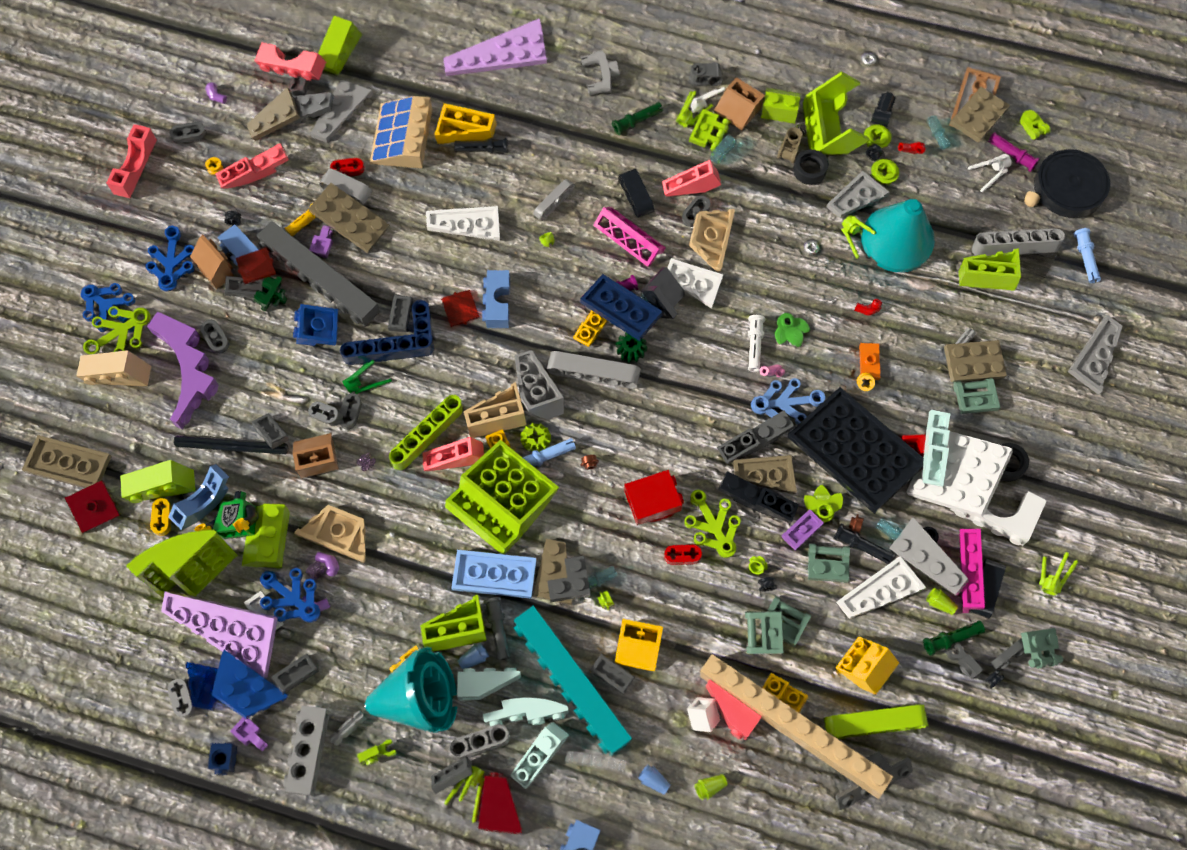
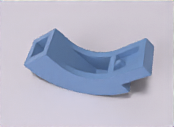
(203, 501)

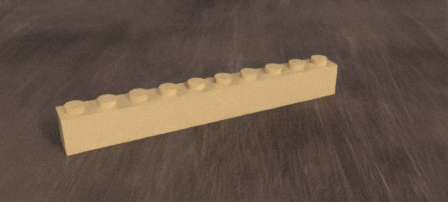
(798, 727)

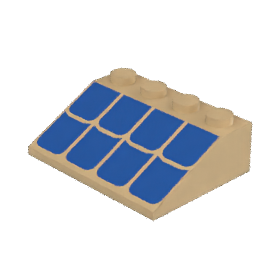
(402, 132)

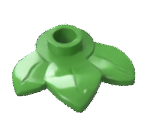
(793, 332)

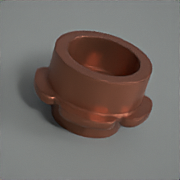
(589, 462)
(856, 523)

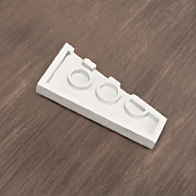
(472, 222)
(882, 588)

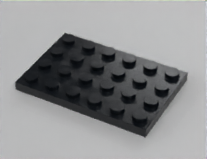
(857, 450)

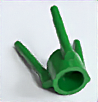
(352, 382)

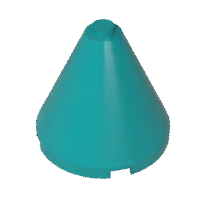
(901, 237)
(417, 693)

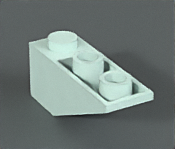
(478, 685)
(539, 754)

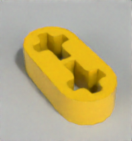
(156, 517)

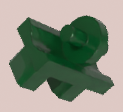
(273, 286)

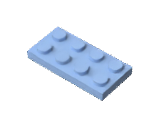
(494, 574)

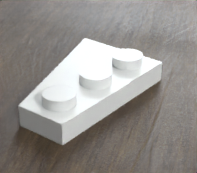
(696, 281)

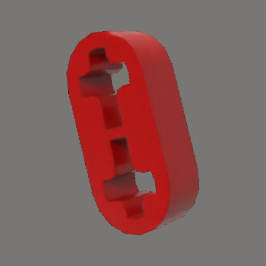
(348, 165)
(682, 559)

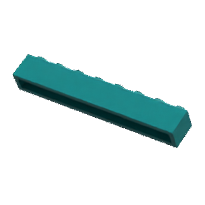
(572, 681)

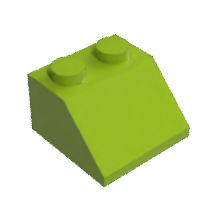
(780, 105)

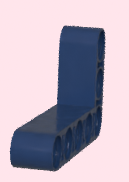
(395, 343)

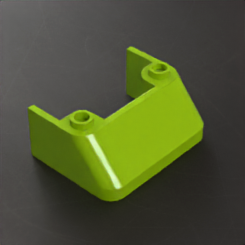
(822, 117)

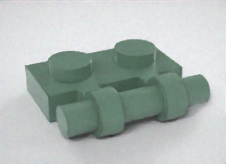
(1045, 641)

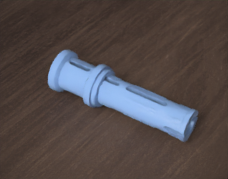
(1086, 247)
(537, 458)

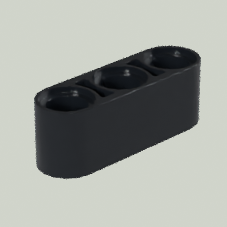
(636, 193)
(992, 580)

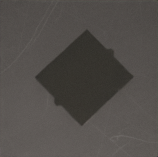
(1038, 262)

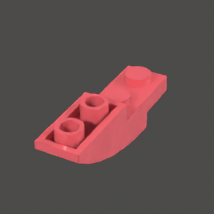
(249, 171)

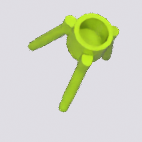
(685, 117)
(852, 225)
(1052, 584)
(472, 780)

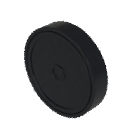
(1072, 183)

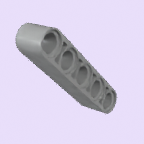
(1026, 240)
(593, 369)

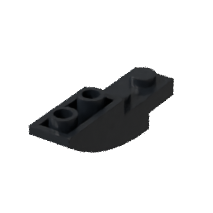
(758, 498)

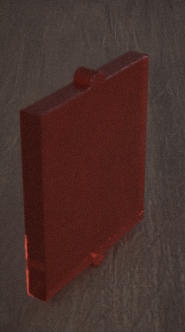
(255, 266)
(460, 308)

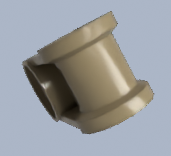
(789, 147)

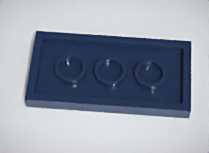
(621, 307)

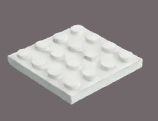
(970, 475)

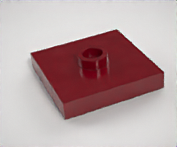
(92, 506)

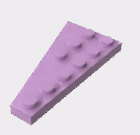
(509, 50)
(229, 628)

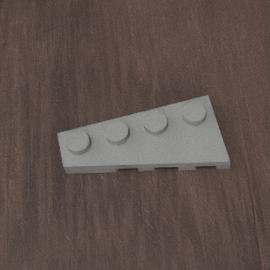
(346, 100)
(1096, 355)
(925, 555)

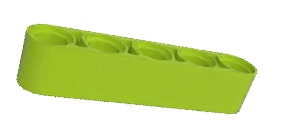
(423, 441)
(876, 721)

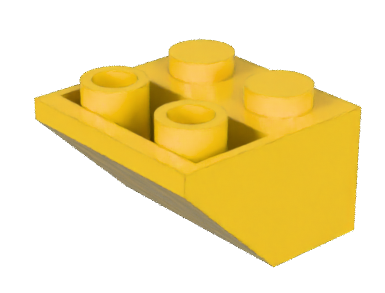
(638, 645)
(868, 665)

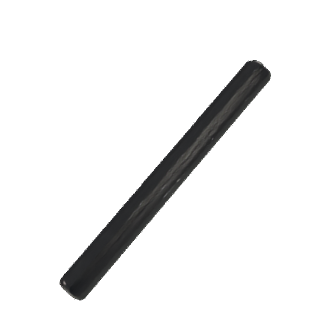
(229, 445)

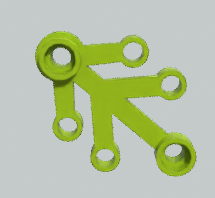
(120, 329)
(713, 526)

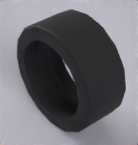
(810, 155)
(1023, 459)

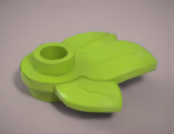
(823, 501)

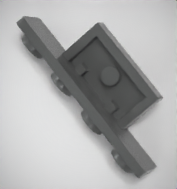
(855, 793)

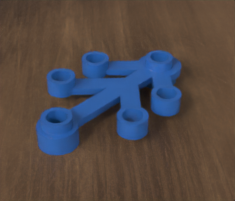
(171, 261)
(105, 304)
(291, 598)

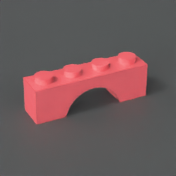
(306, 65)
(140, 145)

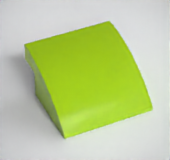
(501, 497)
(183, 560)

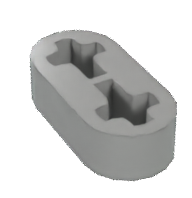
(176, 698)

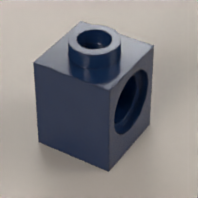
(216, 752)

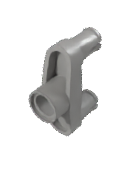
(608, 70)

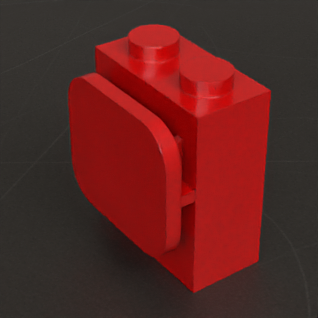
(653, 497)

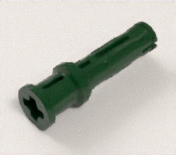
(630, 121)
(946, 640)

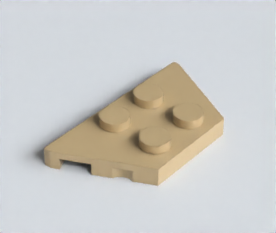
(711, 236)
(337, 532)

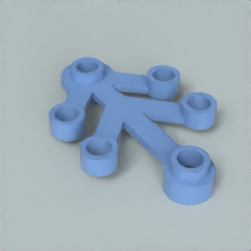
(784, 401)

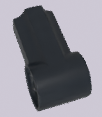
(883, 111)

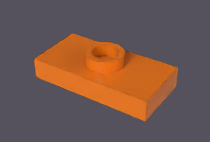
(870, 359)

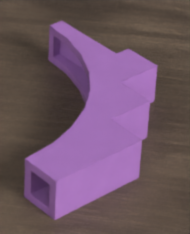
(192, 363)

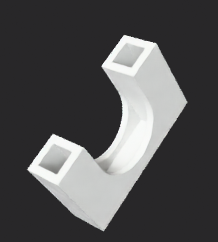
(1017, 527)

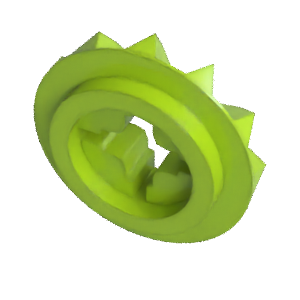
(875, 131)
(891, 168)
(543, 441)

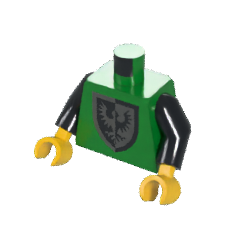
(234, 518)

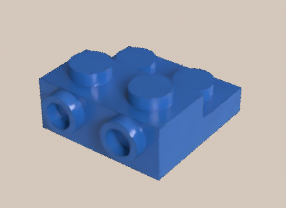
(315, 325)

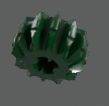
(638, 350)

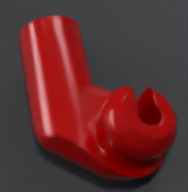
(913, 148)
(870, 309)

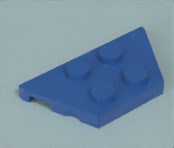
(244, 688)

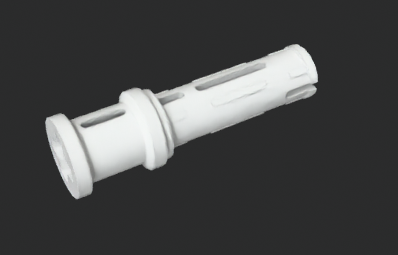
(755, 335)

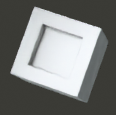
(703, 714)

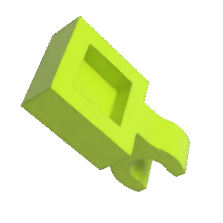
(372, 754)

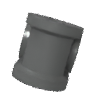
(708, 74)

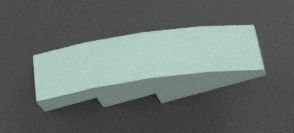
(936, 448)

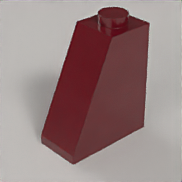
(498, 807)

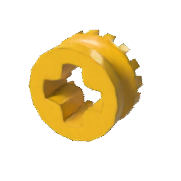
(213, 160)
(867, 376)

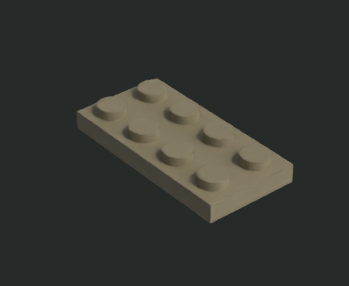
(349, 217)
(66, 462)

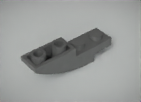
(756, 438)

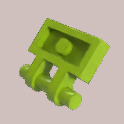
(704, 127)

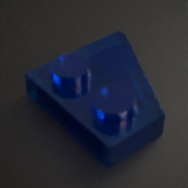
(201, 685)

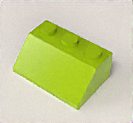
(268, 543)

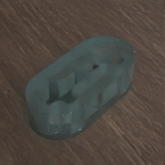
(723, 149)

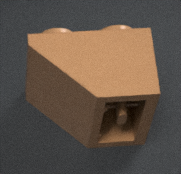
(739, 103)
(211, 262)
(315, 455)

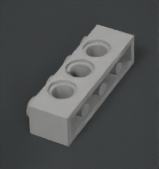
(307, 784)

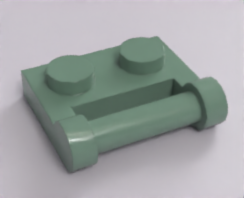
(977, 401)
(828, 569)
(791, 630)
(771, 632)

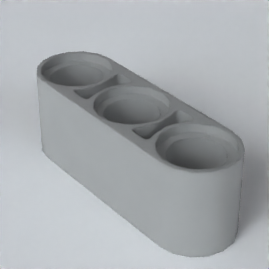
(352, 187)
(490, 742)

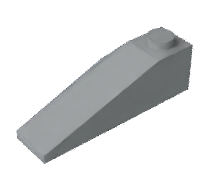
(536, 387)

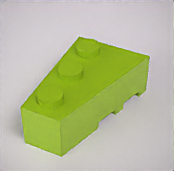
(338, 44)
(991, 271)
(157, 482)
(455, 628)

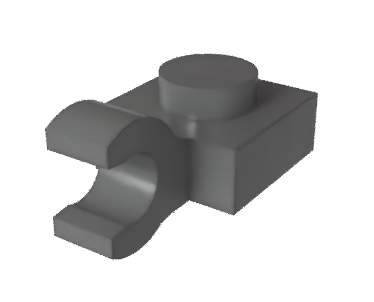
(966, 662)

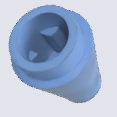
(474, 656)
(652, 778)

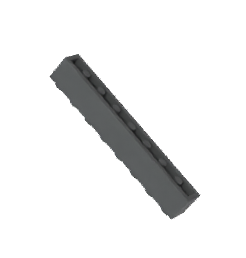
(318, 274)

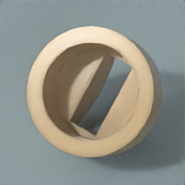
(1032, 199)

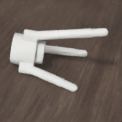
(699, 103)
(998, 163)

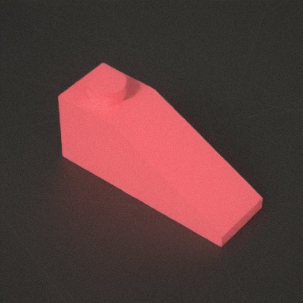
(694, 180)
(453, 455)
(735, 713)

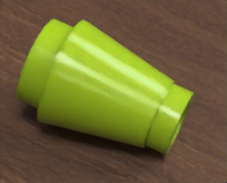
(941, 601)
(710, 786)

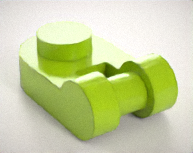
(1030, 120)

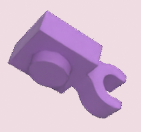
(322, 244)
(247, 732)

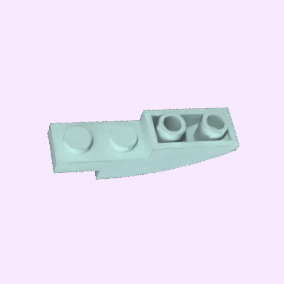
(535, 709)

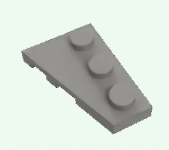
(856, 195)

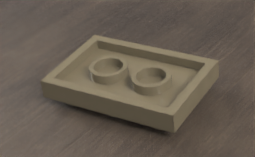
(979, 114)
(974, 361)

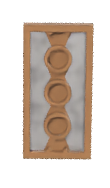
(971, 83)

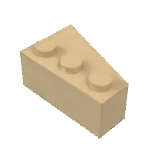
(113, 369)
(497, 413)

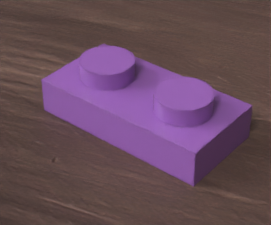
(802, 530)

